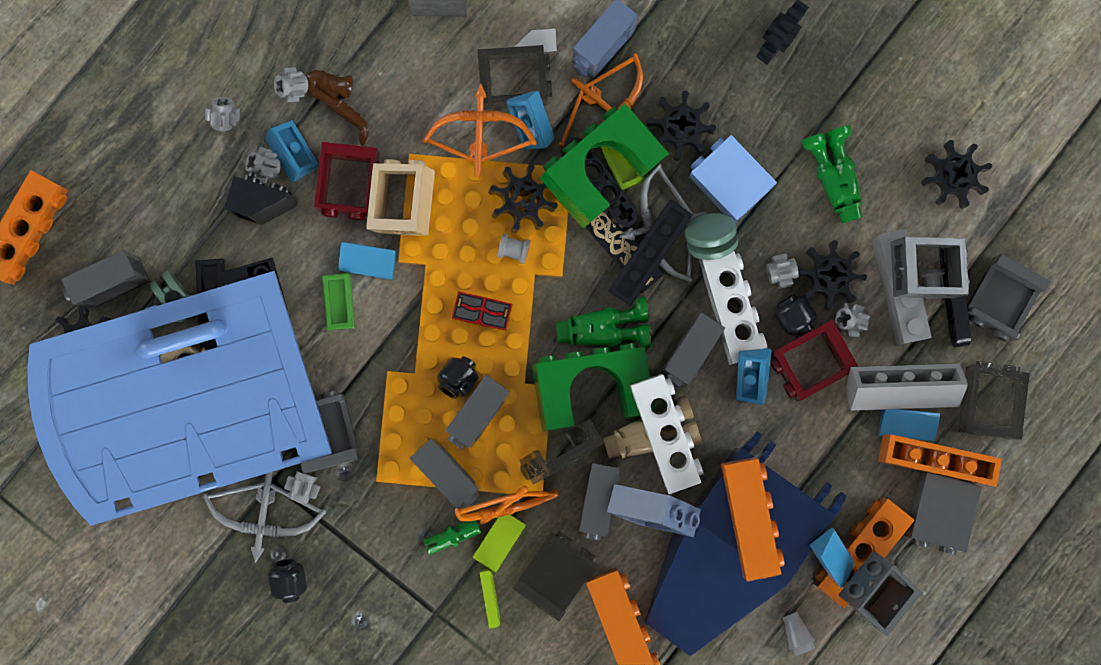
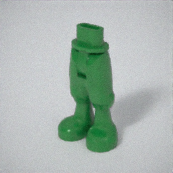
(838, 179)
(600, 327)

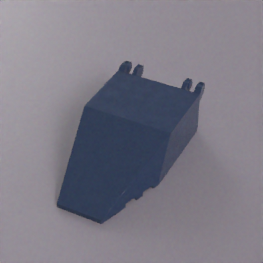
(702, 575)

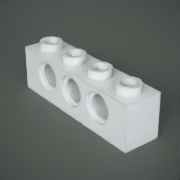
(719, 298)
(674, 477)

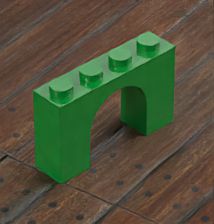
(620, 132)
(555, 377)

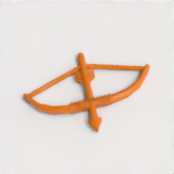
(594, 94)
(479, 148)
(506, 506)

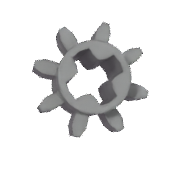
(291, 84)
(222, 114)
(263, 164)
(782, 270)
(852, 320)
(302, 487)

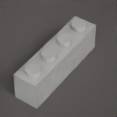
(905, 313)
(905, 387)

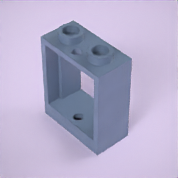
(604, 39)
(654, 510)

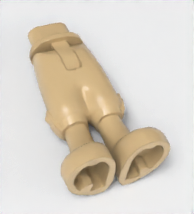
(633, 439)

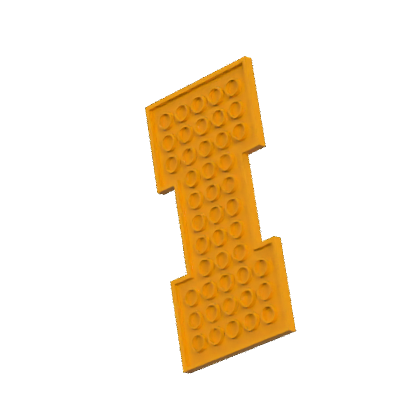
(463, 258)

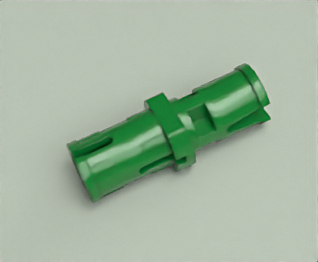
(452, 536)

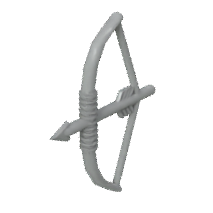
(648, 222)
(264, 497)

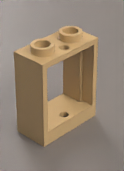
(421, 198)

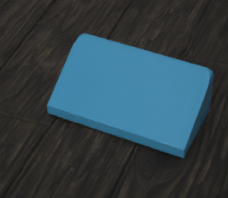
(532, 112)
(291, 150)
(367, 260)
(753, 375)
(909, 424)
(833, 556)

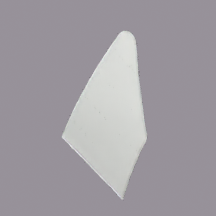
(540, 37)

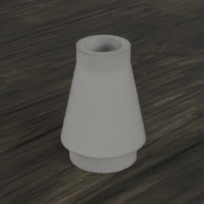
(798, 635)

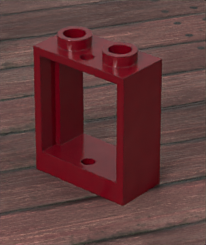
(342, 152)
(838, 349)

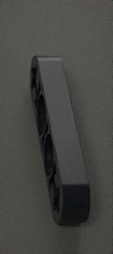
(606, 180)
(956, 310)

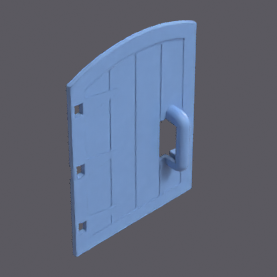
(147, 429)

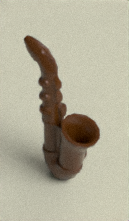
(327, 89)

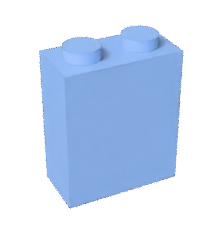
(731, 178)

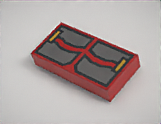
(482, 311)

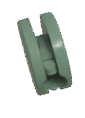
(711, 236)
(172, 292)

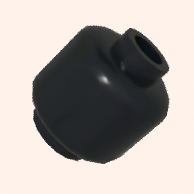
(795, 315)
(457, 377)
(287, 580)

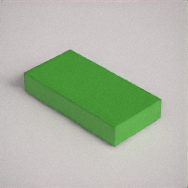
(338, 301)

